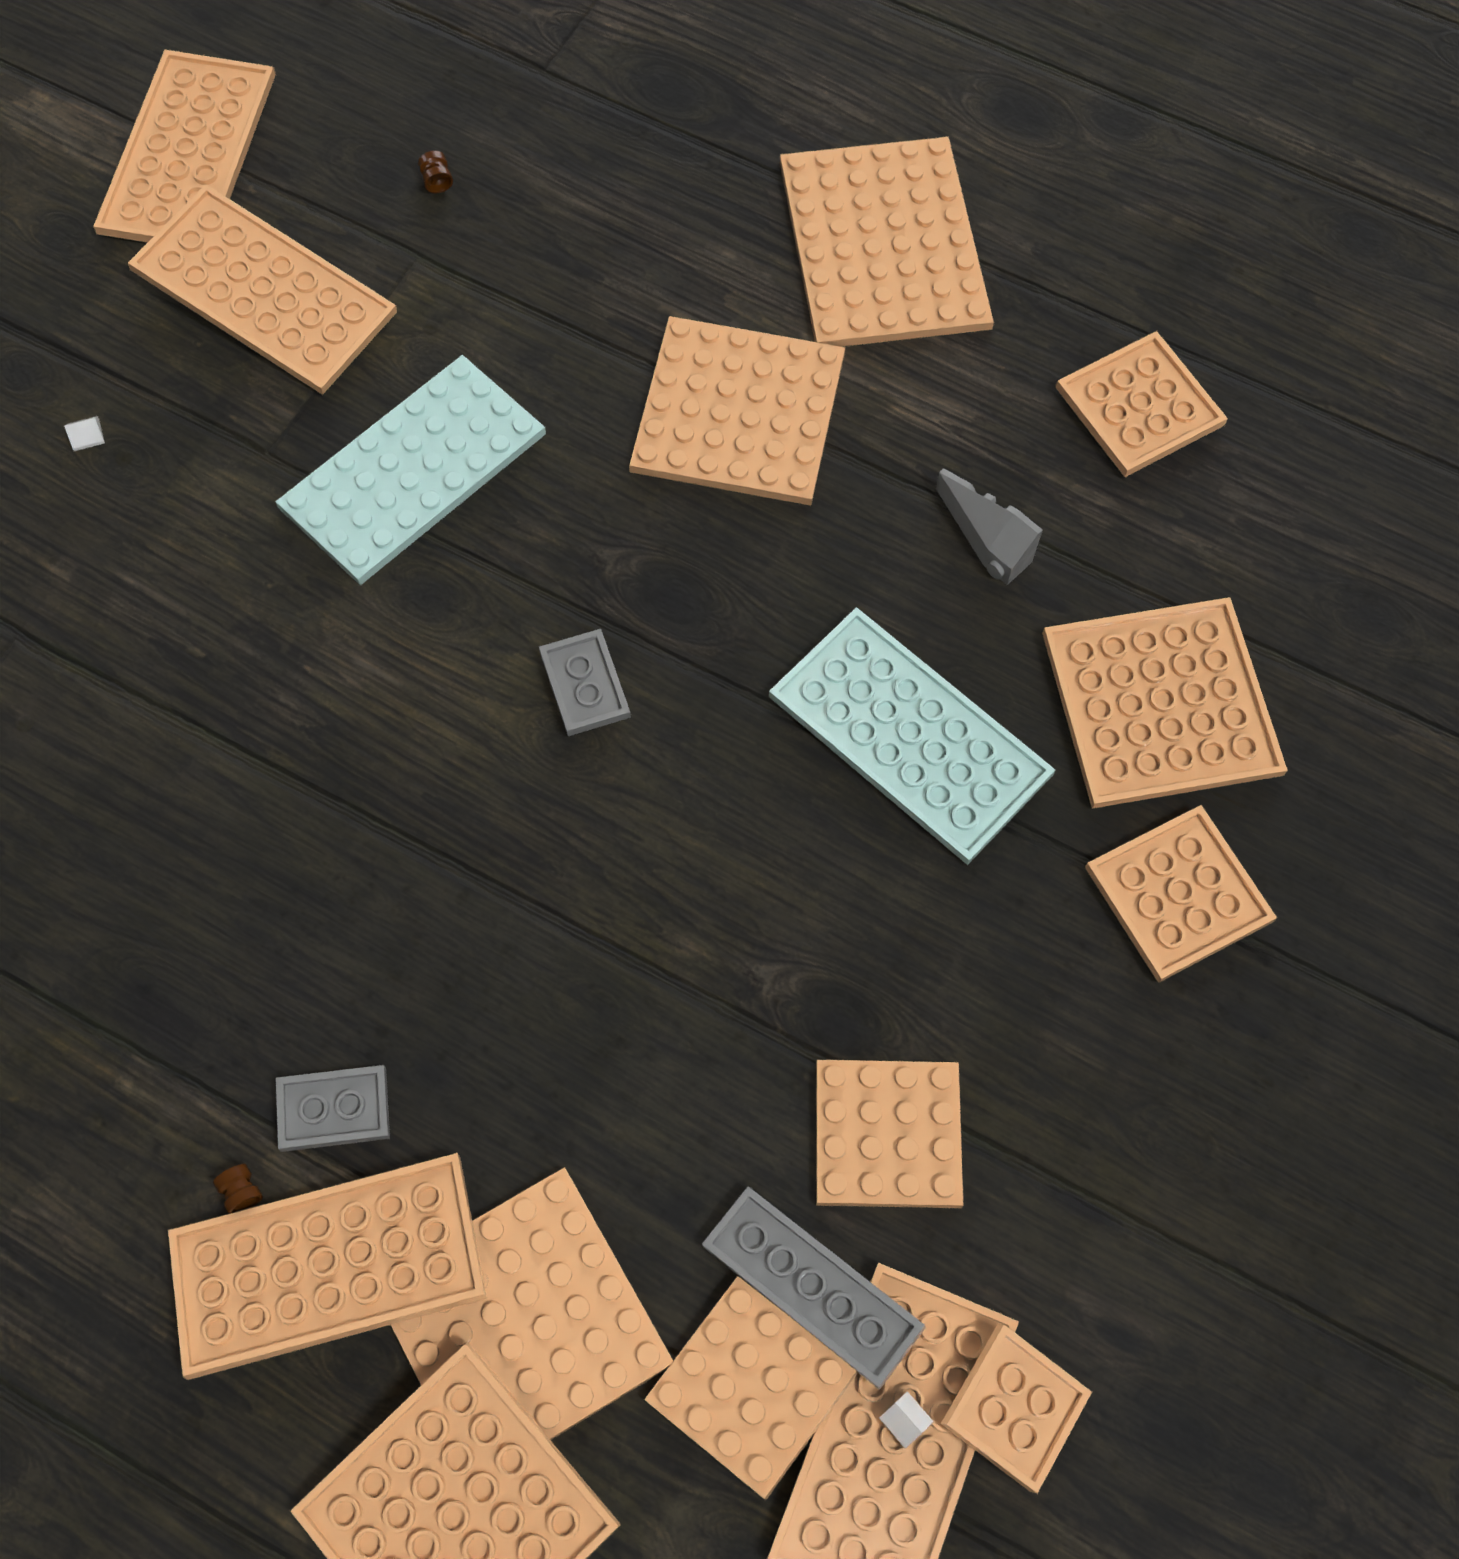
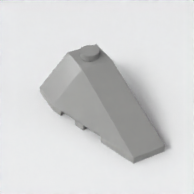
(1000, 536)

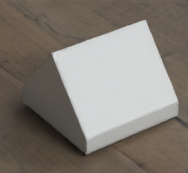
(85, 433)
(906, 1420)

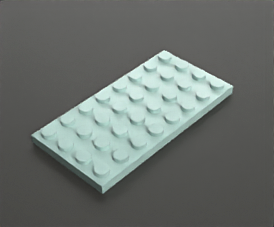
(410, 469)
(912, 735)

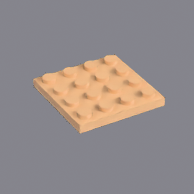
(1141, 403)
(1180, 893)
(888, 1134)
(751, 1387)

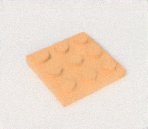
(1016, 1408)

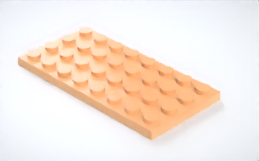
(185, 136)
(263, 288)
(324, 1266)
(857, 1482)

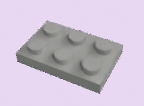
(584, 682)
(332, 1108)

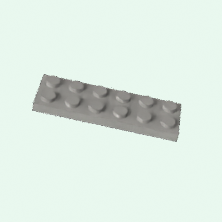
(814, 1287)

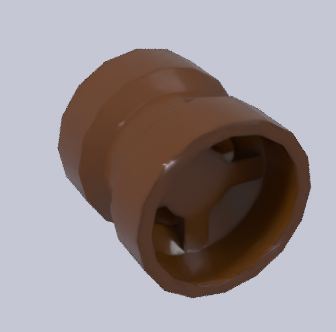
(435, 172)
(238, 1191)

